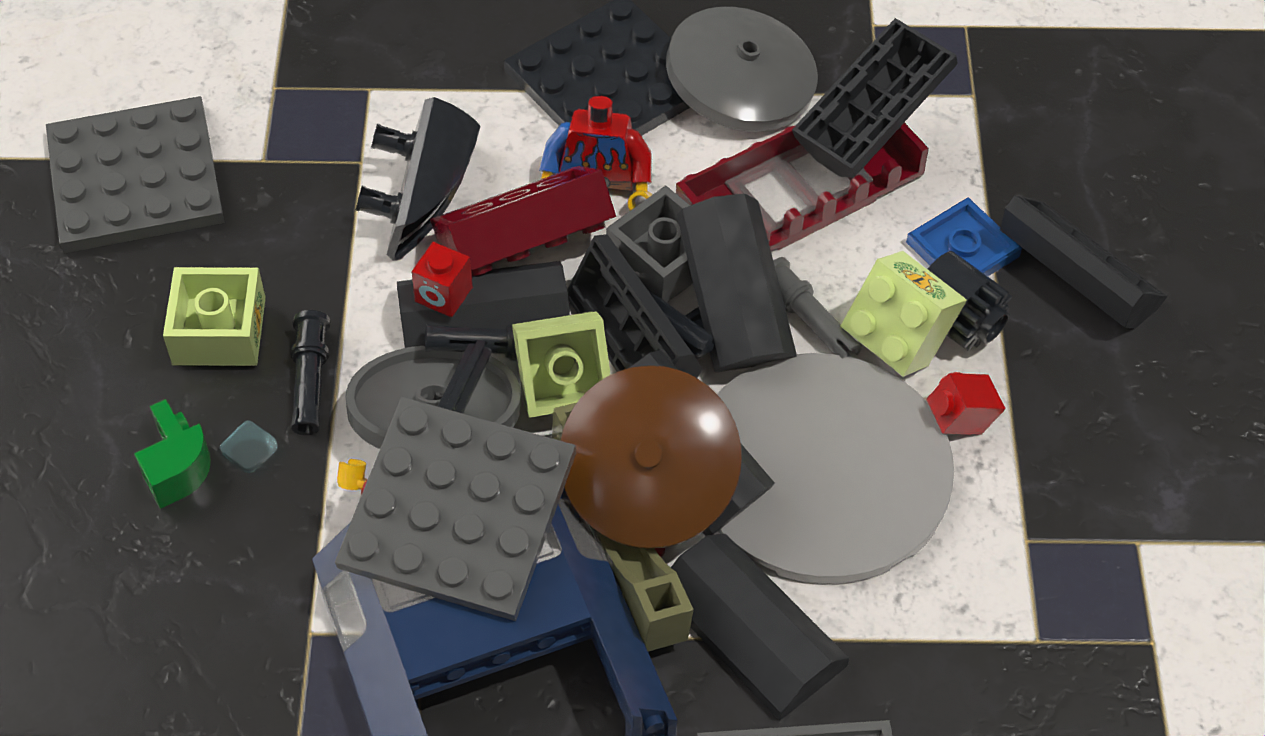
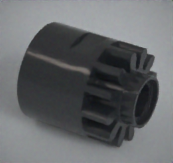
(986, 302)

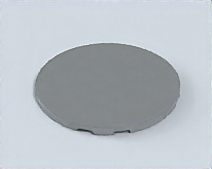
(851, 465)

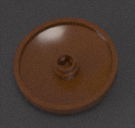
(652, 457)

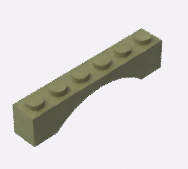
(645, 580)

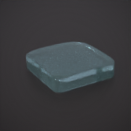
(248, 446)

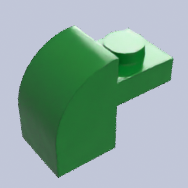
(178, 461)

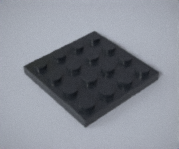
(603, 54)

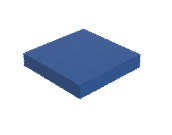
(969, 234)

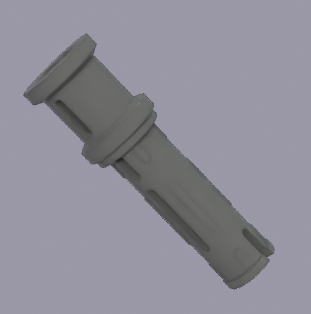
(799, 299)

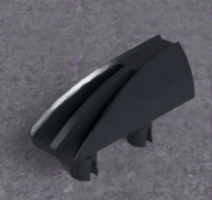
(434, 170)

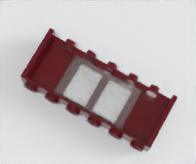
(797, 191)

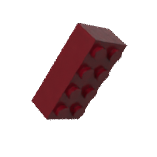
(527, 218)

